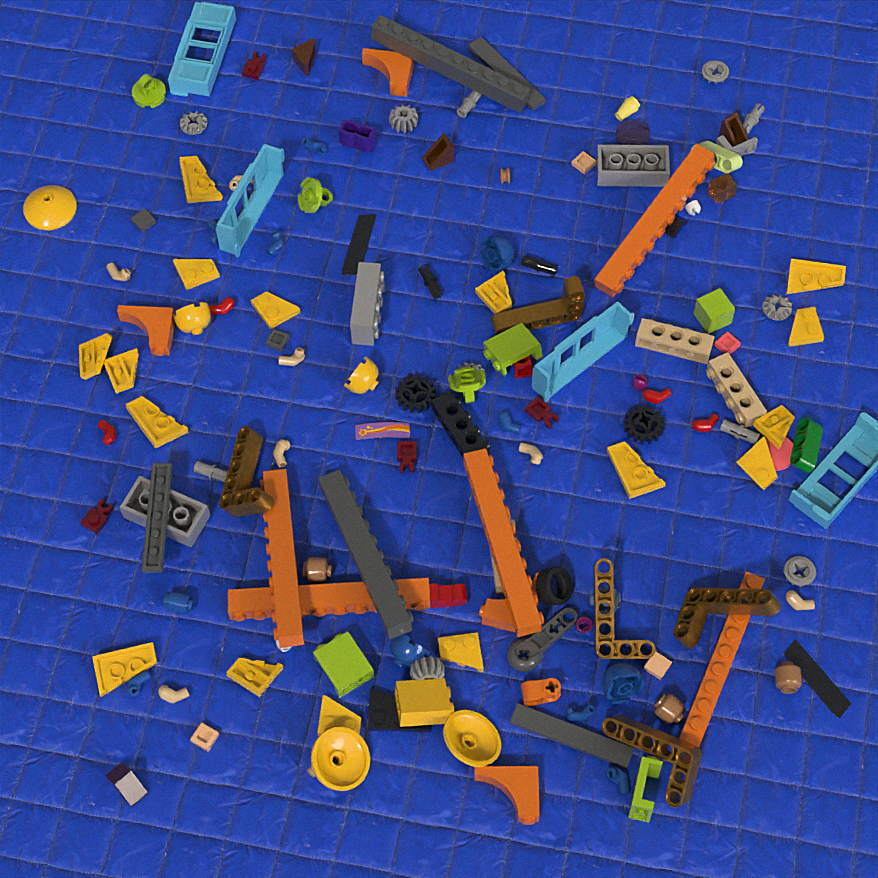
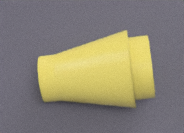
(628, 107)

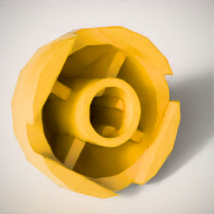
(192, 318)
(363, 377)

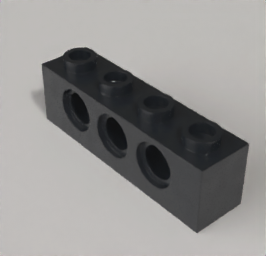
(447, 404)

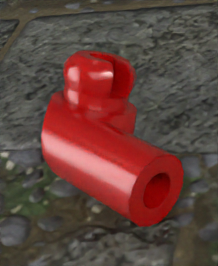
(223, 308)

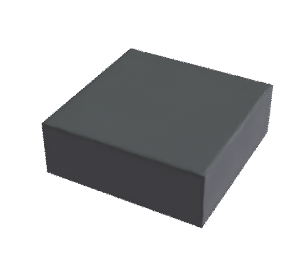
(143, 220)
(277, 340)

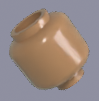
(317, 569)
(788, 677)
(669, 708)

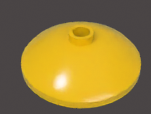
(52, 213)
(472, 738)
(351, 757)

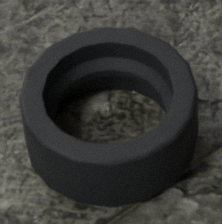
(564, 582)

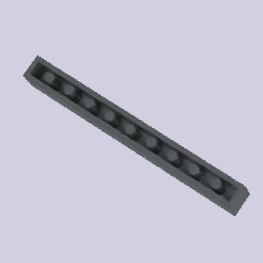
(450, 63)
(366, 555)

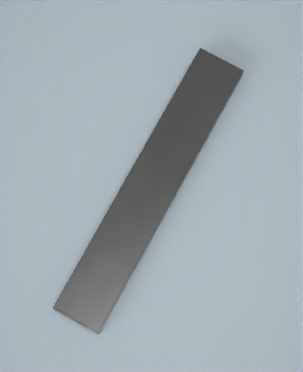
(496, 62)
(157, 518)
(572, 736)

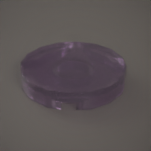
(632, 133)

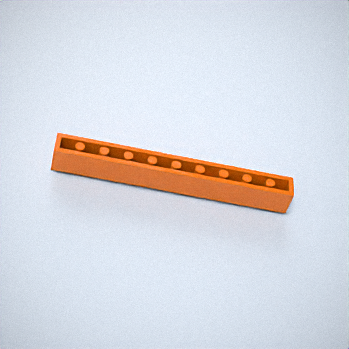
(654, 221)
(502, 544)
(282, 561)
(324, 599)
(717, 670)

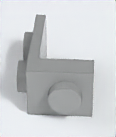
(744, 148)

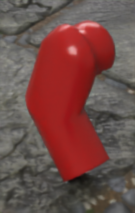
(656, 397)
(705, 425)
(109, 432)

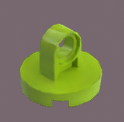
(148, 92)
(311, 195)
(467, 381)

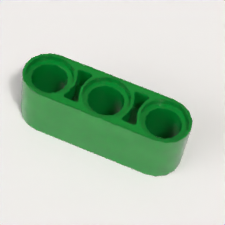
(806, 445)

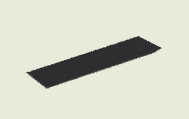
(358, 244)
(817, 679)

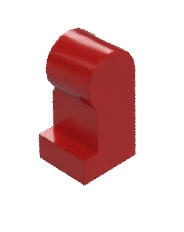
(523, 368)
(448, 595)

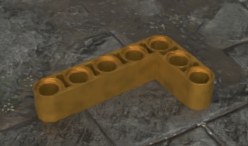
(547, 313)
(236, 495)
(726, 601)
(608, 618)
(660, 749)

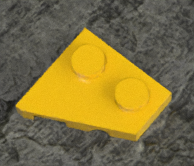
(495, 293)
(274, 309)
(93, 355)
(122, 370)

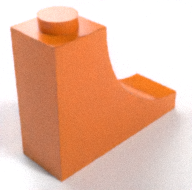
(393, 65)
(155, 322)
(496, 612)
(519, 784)

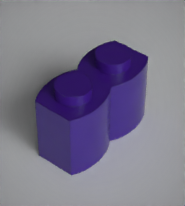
(358, 136)

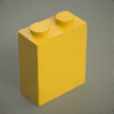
(423, 702)

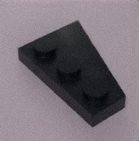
(384, 715)

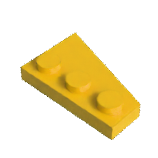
(196, 181)
(812, 275)
(154, 423)
(632, 471)
(119, 666)

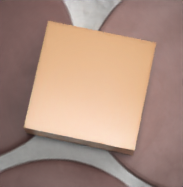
(583, 162)
(658, 665)
(204, 736)

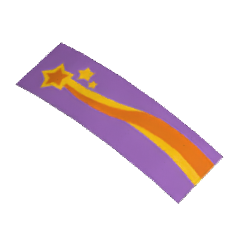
(382, 429)

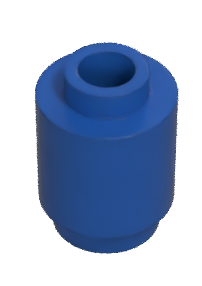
(178, 602)

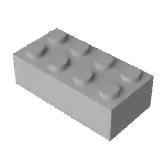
(633, 165)
(367, 304)
(185, 514)

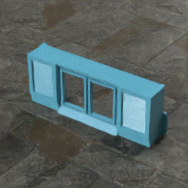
(199, 75)
(266, 176)
(607, 332)
(817, 500)

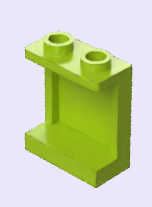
(511, 347)
(343, 663)
(641, 808)

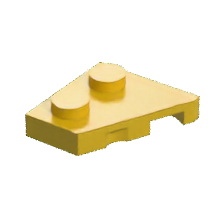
(195, 271)
(806, 328)
(775, 425)
(759, 464)
(462, 650)
(254, 675)
(335, 715)

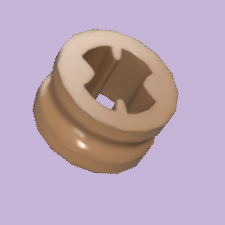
(504, 175)

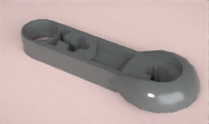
(539, 642)

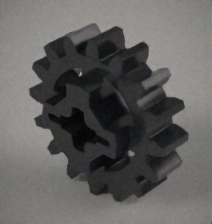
(413, 395)
(638, 429)

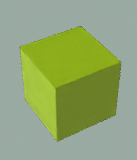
(714, 311)

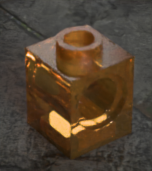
(722, 188)

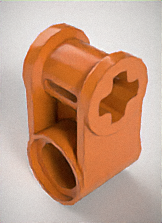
(538, 691)

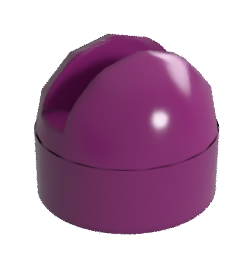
(639, 382)
(581, 621)

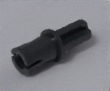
(539, 265)
(430, 281)

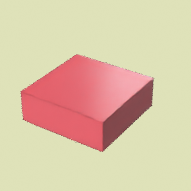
(727, 343)

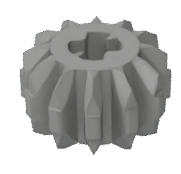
(403, 118)
(427, 669)

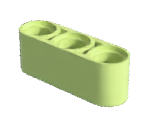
(725, 159)

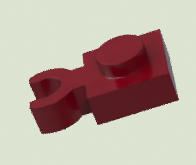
(255, 67)
(541, 411)
(406, 455)
(96, 519)

